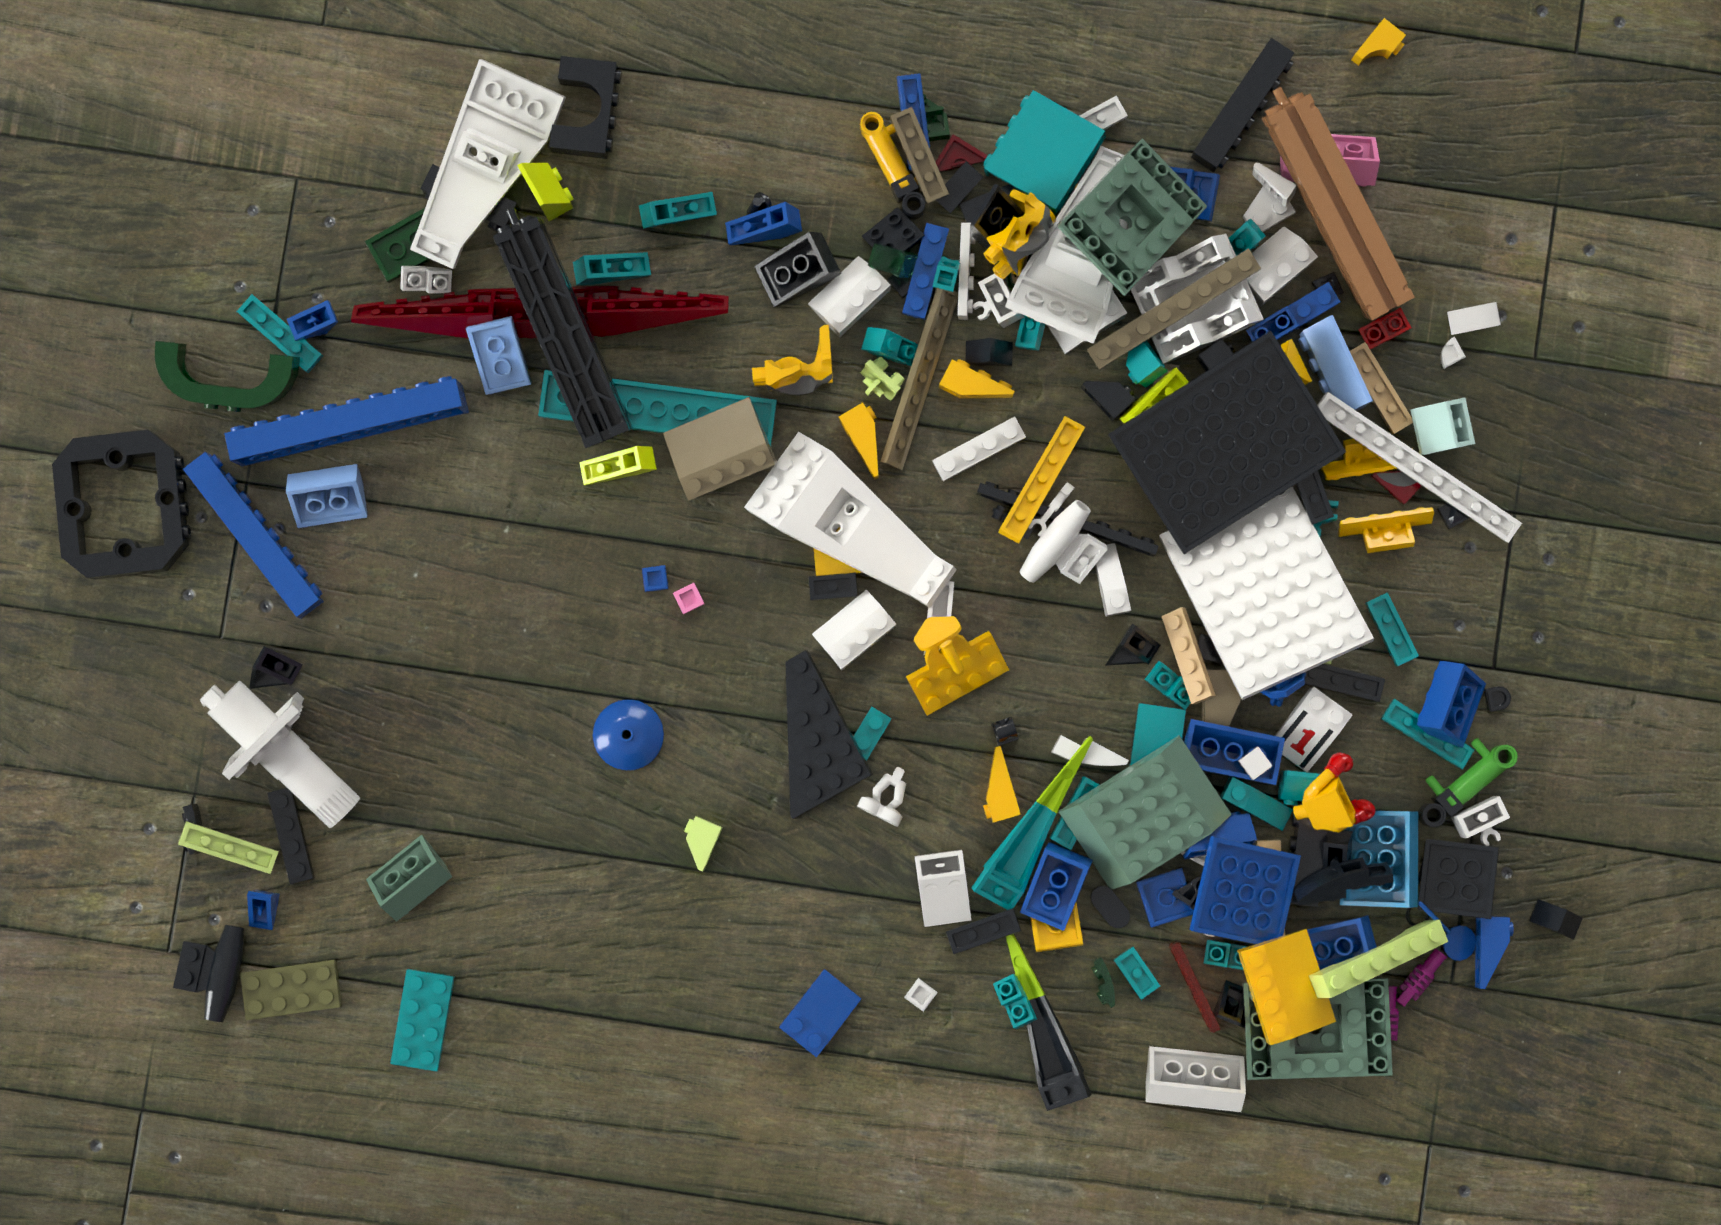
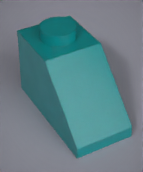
(1144, 365)

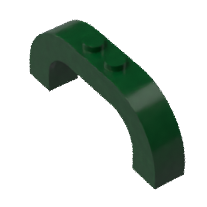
(174, 374)

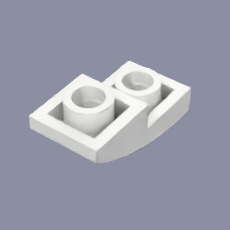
(426, 279)
(1473, 318)

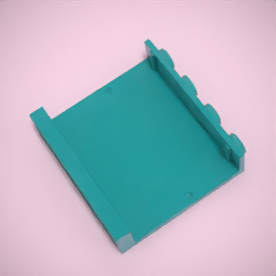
(1045, 150)

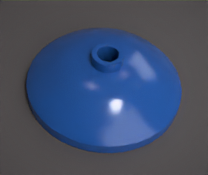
(645, 738)

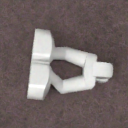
(888, 812)

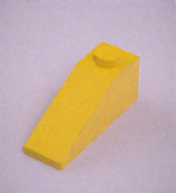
(861, 430)
(1000, 793)

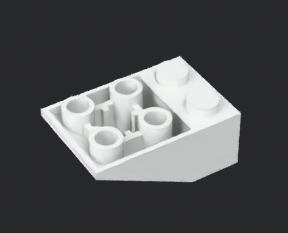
(943, 888)

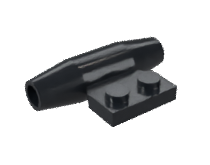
(213, 971)

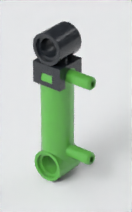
(1451, 799)

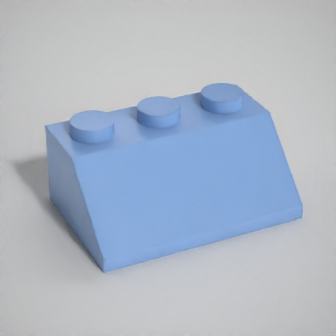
(326, 495)

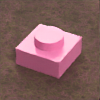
(688, 598)

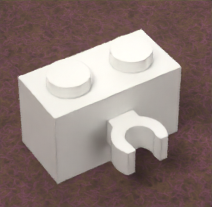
(996, 294)
(1481, 819)

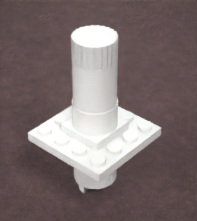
(270, 741)

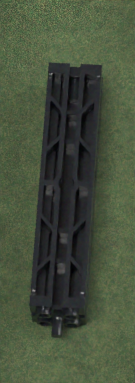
(562, 329)

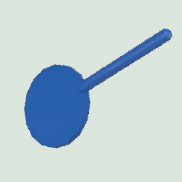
(1460, 938)

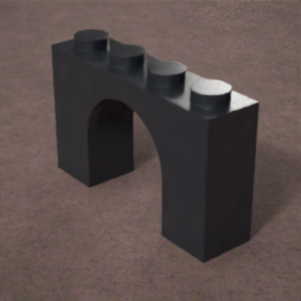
(594, 138)

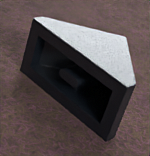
(989, 352)
(1555, 919)

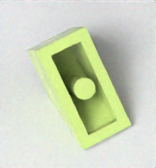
(702, 839)

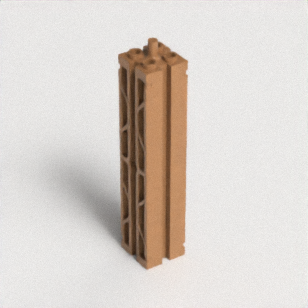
(1336, 204)

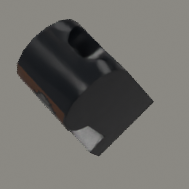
(1004, 731)

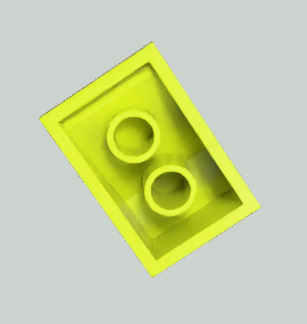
(547, 189)

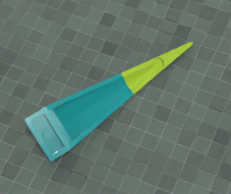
(1012, 863)

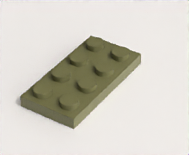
(290, 989)

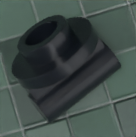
(759, 203)

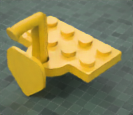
(955, 667)

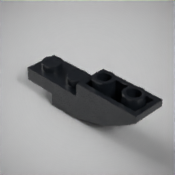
(1333, 881)

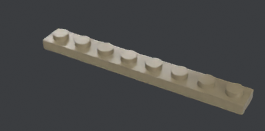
(1173, 309)
(919, 378)

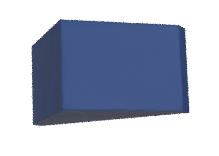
(313, 321)
(262, 908)

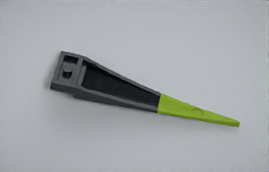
(1055, 1062)

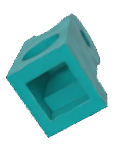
(946, 274)

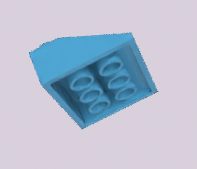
(1389, 839)

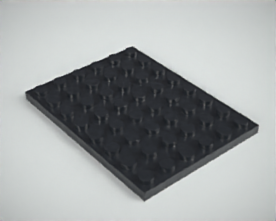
(1227, 442)

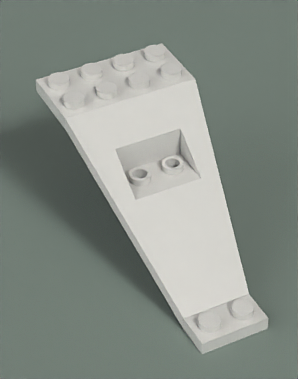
(503, 120)
(1059, 280)
(812, 496)

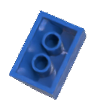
(1451, 703)

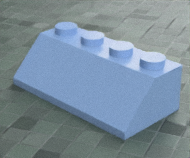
(1334, 363)

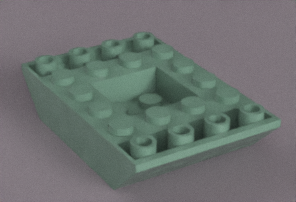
(1151, 202)
(1347, 1048)

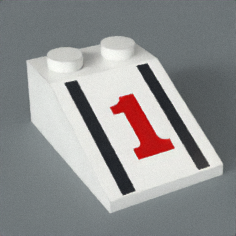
(1311, 728)

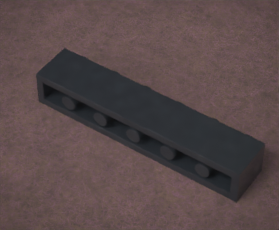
(1242, 105)

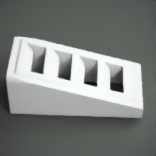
(1276, 184)

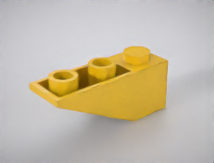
(967, 383)

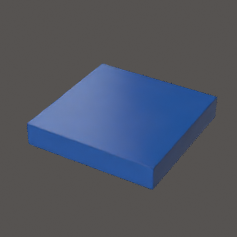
(1158, 898)

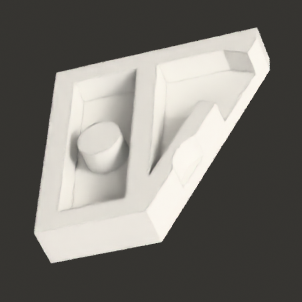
(1267, 210)

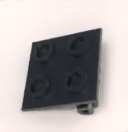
(895, 232)

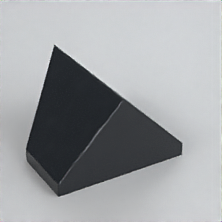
(1134, 648)
(273, 669)
(1231, 1004)

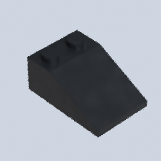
(994, 215)
(797, 268)

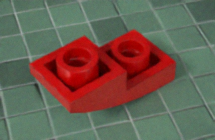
(1385, 328)

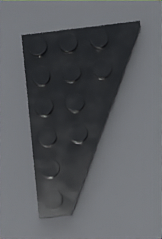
(820, 745)

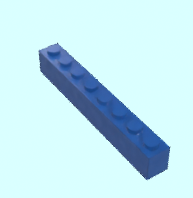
(253, 535)

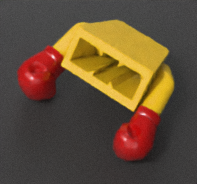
(1328, 802)

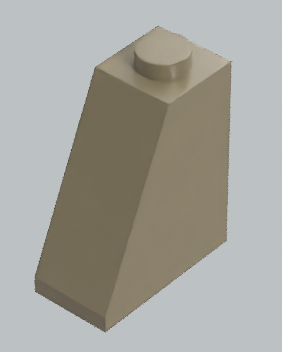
(1223, 706)

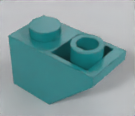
(889, 346)

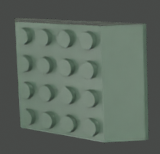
(1146, 814)

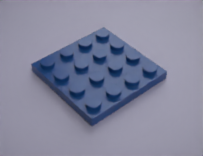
(1244, 891)

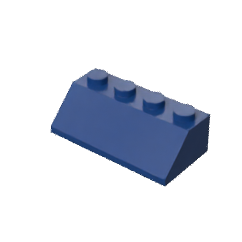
(1220, 748)

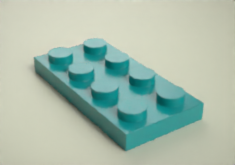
(422, 1020)

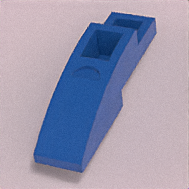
(1296, 314)

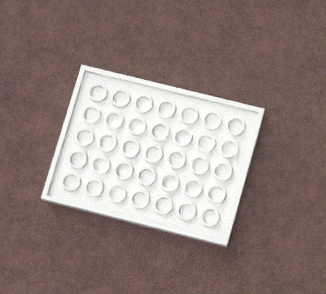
(1270, 596)

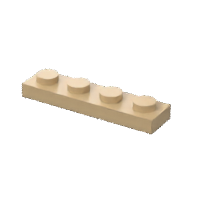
(1380, 389)
(1188, 656)

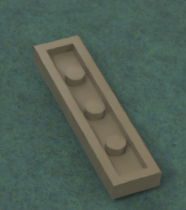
(919, 155)

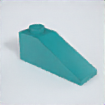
(677, 209)
(611, 268)
(1255, 803)

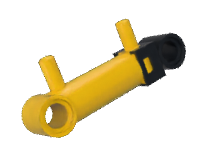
(902, 183)

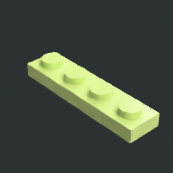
(228, 847)

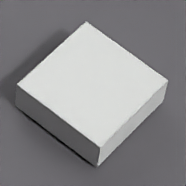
(1255, 763)
(920, 994)

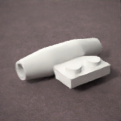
(1064, 546)

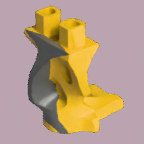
(1012, 244)
(794, 376)

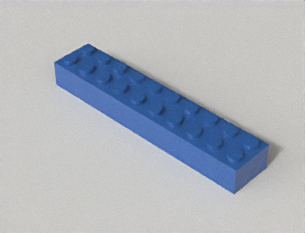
(346, 422)

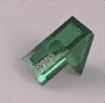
(892, 260)

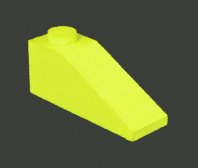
(1160, 390)
(618, 465)

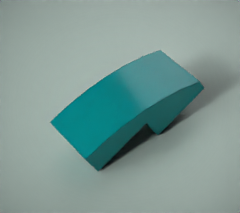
(1169, 684)
(1223, 954)
(1015, 1001)

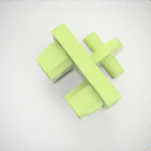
(880, 382)

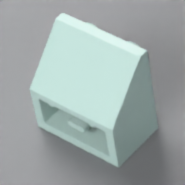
(1442, 426)

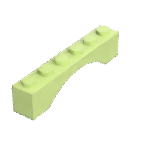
(1361, 968)

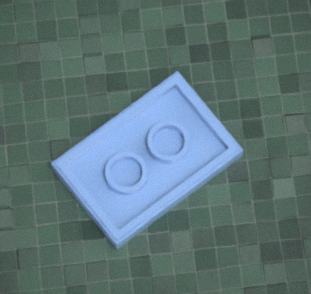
(498, 355)

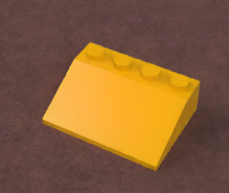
(1282, 987)

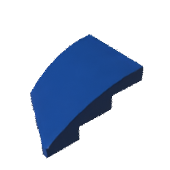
(1204, 186)

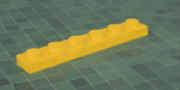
(1041, 479)

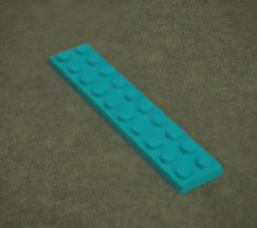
(658, 406)

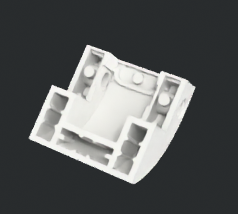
(1216, 319)

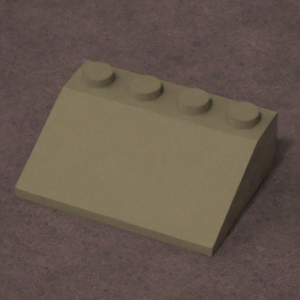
(719, 448)

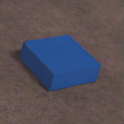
(655, 578)

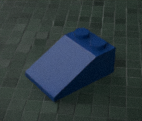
(1056, 886)
(1341, 940)
(820, 1013)

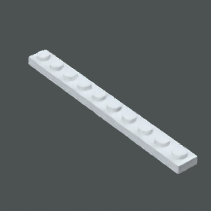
(1418, 467)

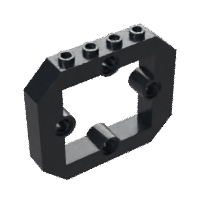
(67, 495)

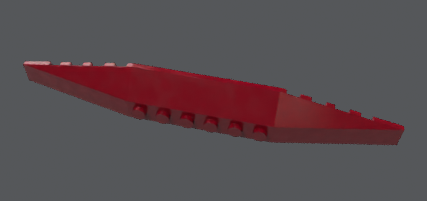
(604, 307)

